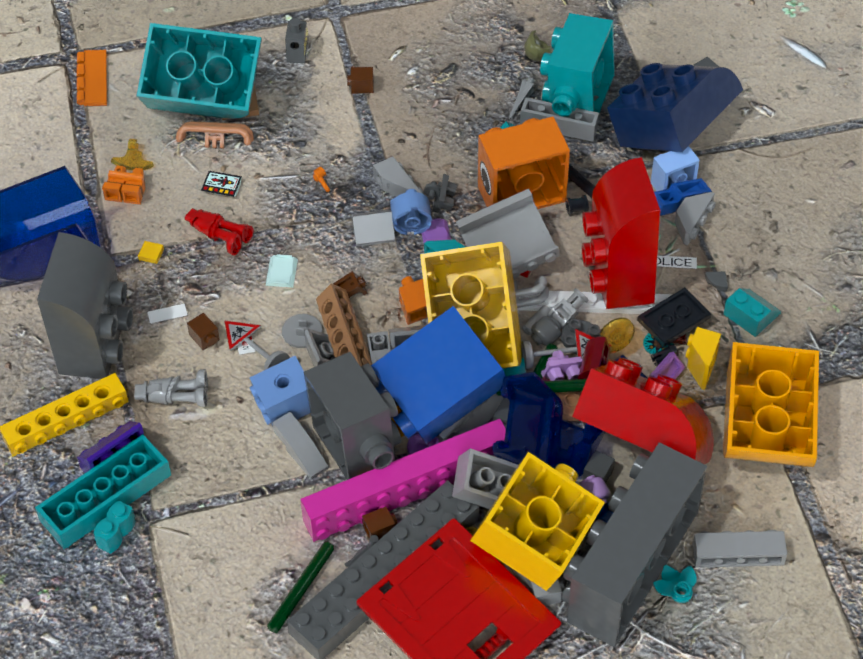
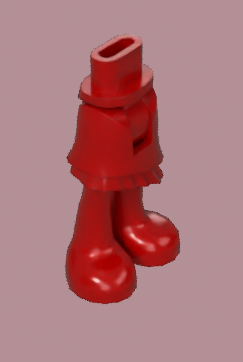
(212, 224)

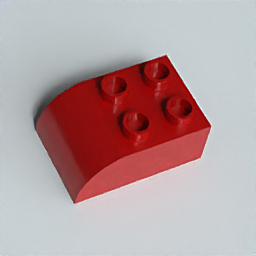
(623, 236)
(644, 410)

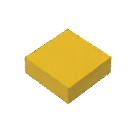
(151, 252)

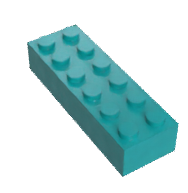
(87, 499)

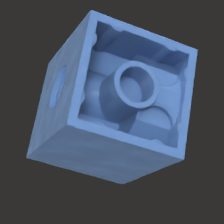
(281, 391)

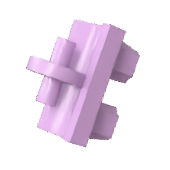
(561, 365)

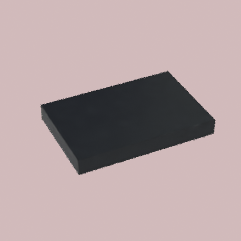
(674, 317)

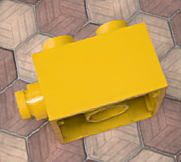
(538, 520)

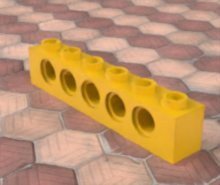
(55, 414)

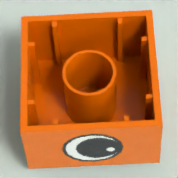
(522, 159)

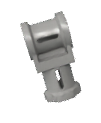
(568, 307)

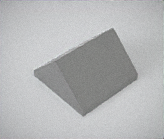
(373, 227)
(318, 347)

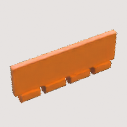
(92, 78)

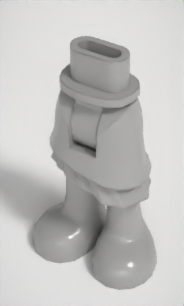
(166, 390)

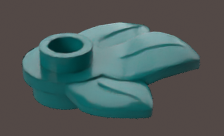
(674, 581)

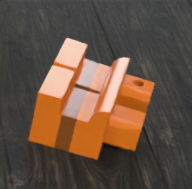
(124, 185)

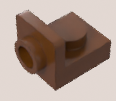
(352, 284)

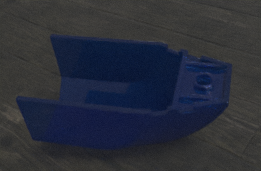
(33, 217)

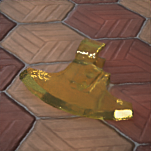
(133, 158)

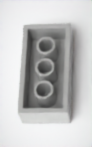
(481, 477)

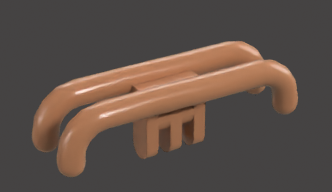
(215, 132)

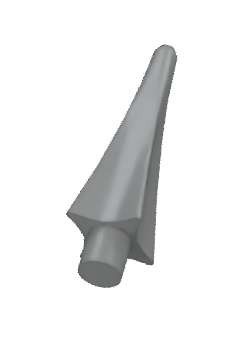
(525, 90)

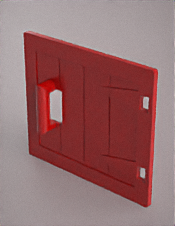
(453, 595)

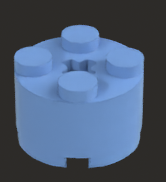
(411, 212)

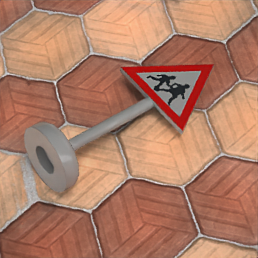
(239, 332)
(528, 354)

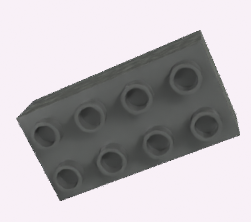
(634, 543)

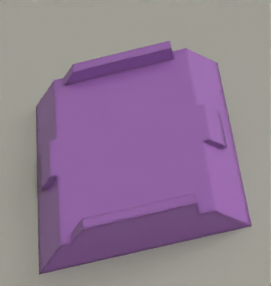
(437, 231)

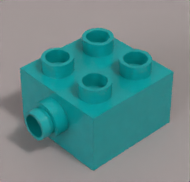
(579, 64)

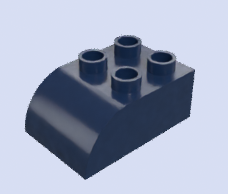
(671, 105)

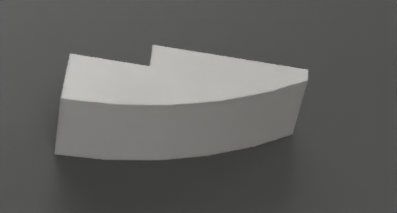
(299, 445)

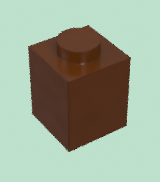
(361, 80)
(203, 331)
(378, 522)

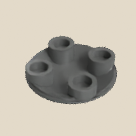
(568, 331)

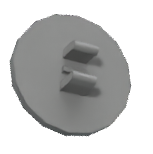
(295, 326)

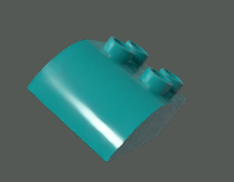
(198, 71)

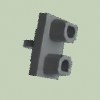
(439, 192)

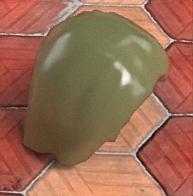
(536, 48)

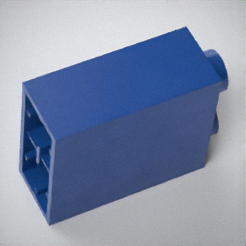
(438, 376)

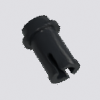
(660, 355)

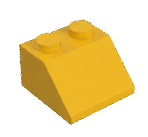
(702, 354)

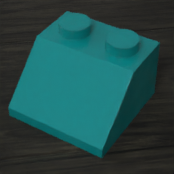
(750, 311)

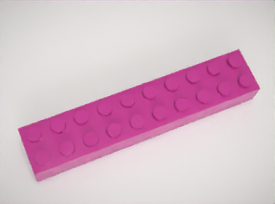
(395, 485)

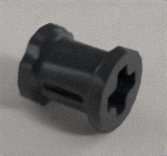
(577, 204)

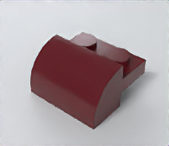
(595, 355)

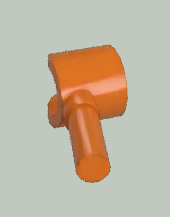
(319, 175)

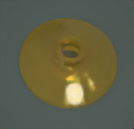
(618, 333)

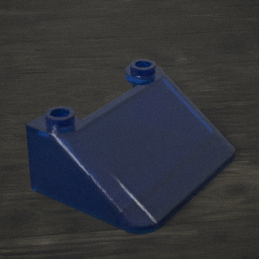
(532, 420)

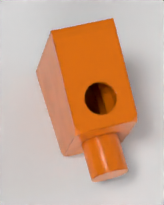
(413, 300)

